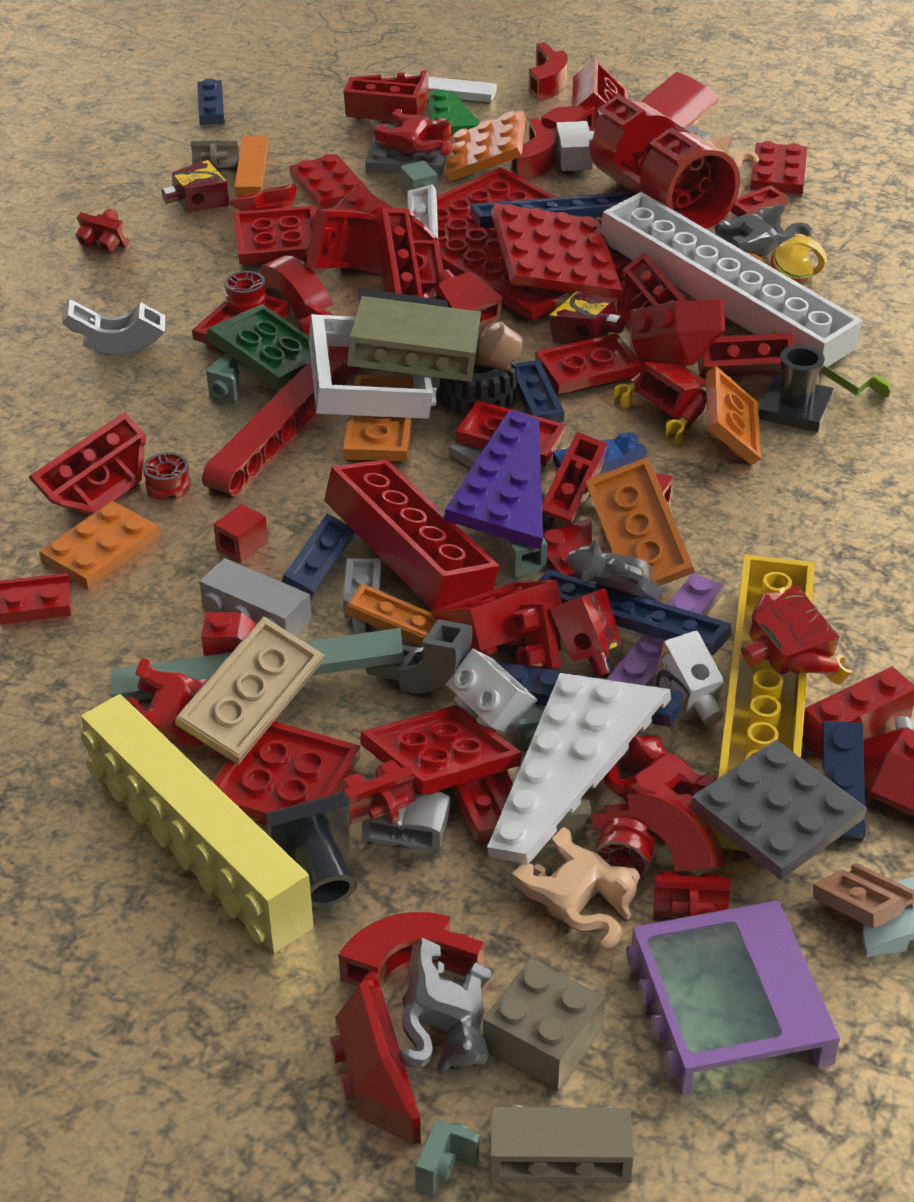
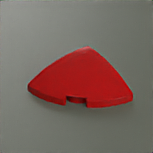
(267, 199)

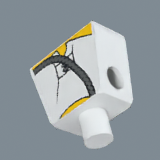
(689, 668)

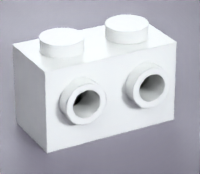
(573, 146)
(490, 692)

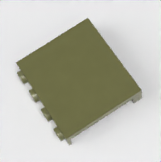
(414, 338)

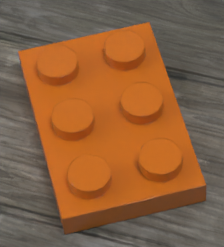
(733, 416)
(100, 544)

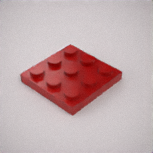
(273, 233)
(441, 748)
(287, 770)

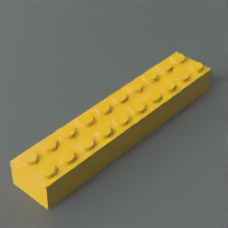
(759, 700)

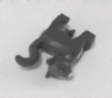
(760, 231)
(614, 571)
(444, 1004)

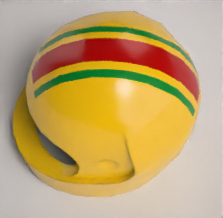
(793, 261)

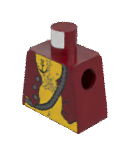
(197, 188)
(584, 318)

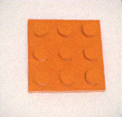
(486, 145)

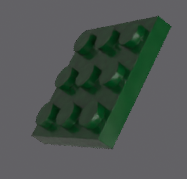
(263, 344)

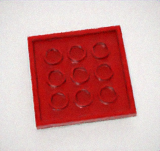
(555, 251)

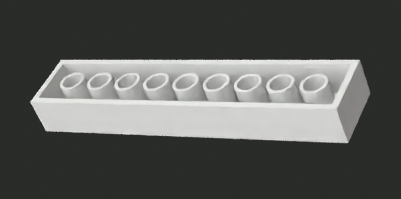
(716, 270)

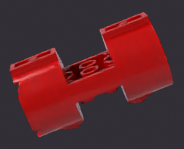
(664, 161)

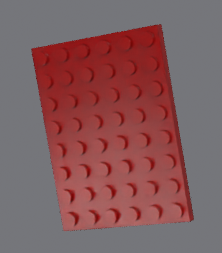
(477, 249)

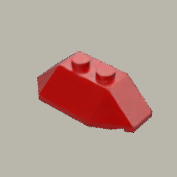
(408, 254)
(644, 287)
(676, 330)
(95, 468)
(891, 768)
(372, 1063)

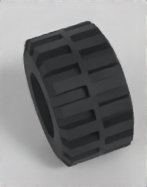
(487, 385)

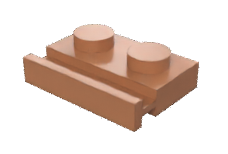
(864, 895)

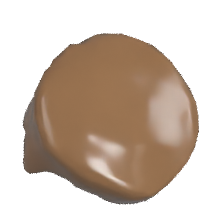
(498, 347)

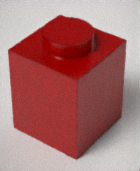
(241, 533)

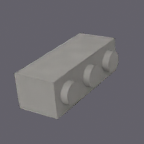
(241, 589)

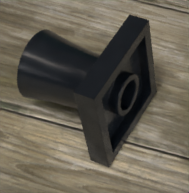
(795, 395)
(313, 838)

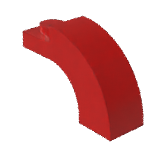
(550, 73)
(537, 154)
(296, 283)
(682, 828)
(388, 944)

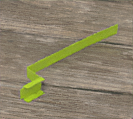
(876, 383)

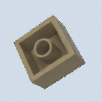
(543, 1024)

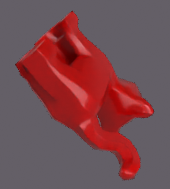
(412, 132)
(171, 695)
(658, 773)

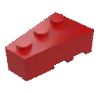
(378, 98)

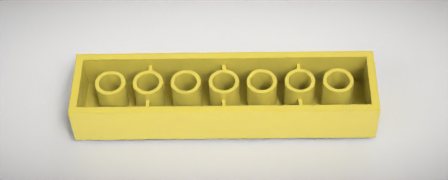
(198, 824)

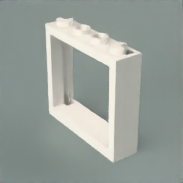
(360, 400)

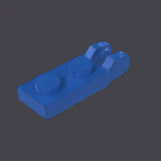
(619, 452)

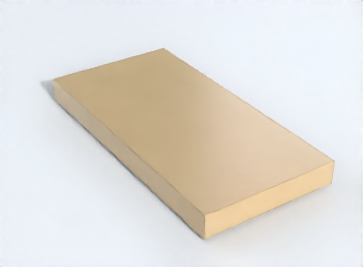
(249, 690)

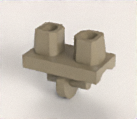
(219, 152)

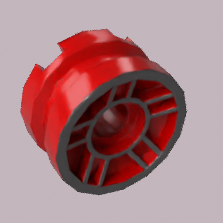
(245, 290)
(167, 475)
(626, 844)

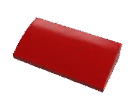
(682, 99)

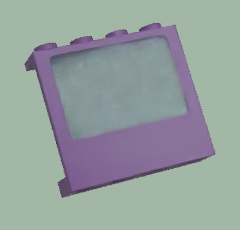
(729, 990)

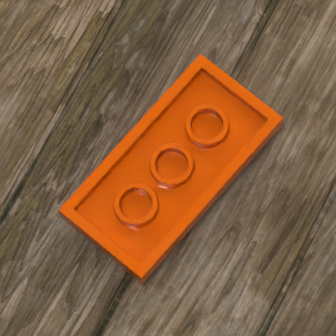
(377, 435)
(640, 520)

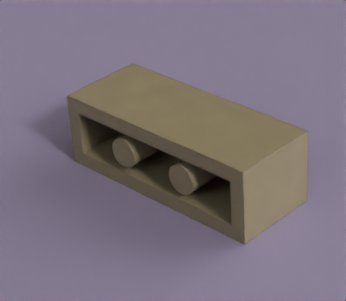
(561, 1144)

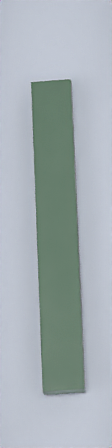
(340, 655)

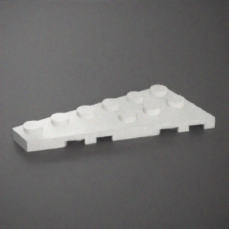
(572, 749)

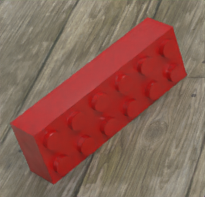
(409, 533)

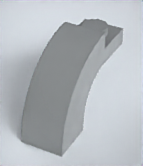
(115, 334)

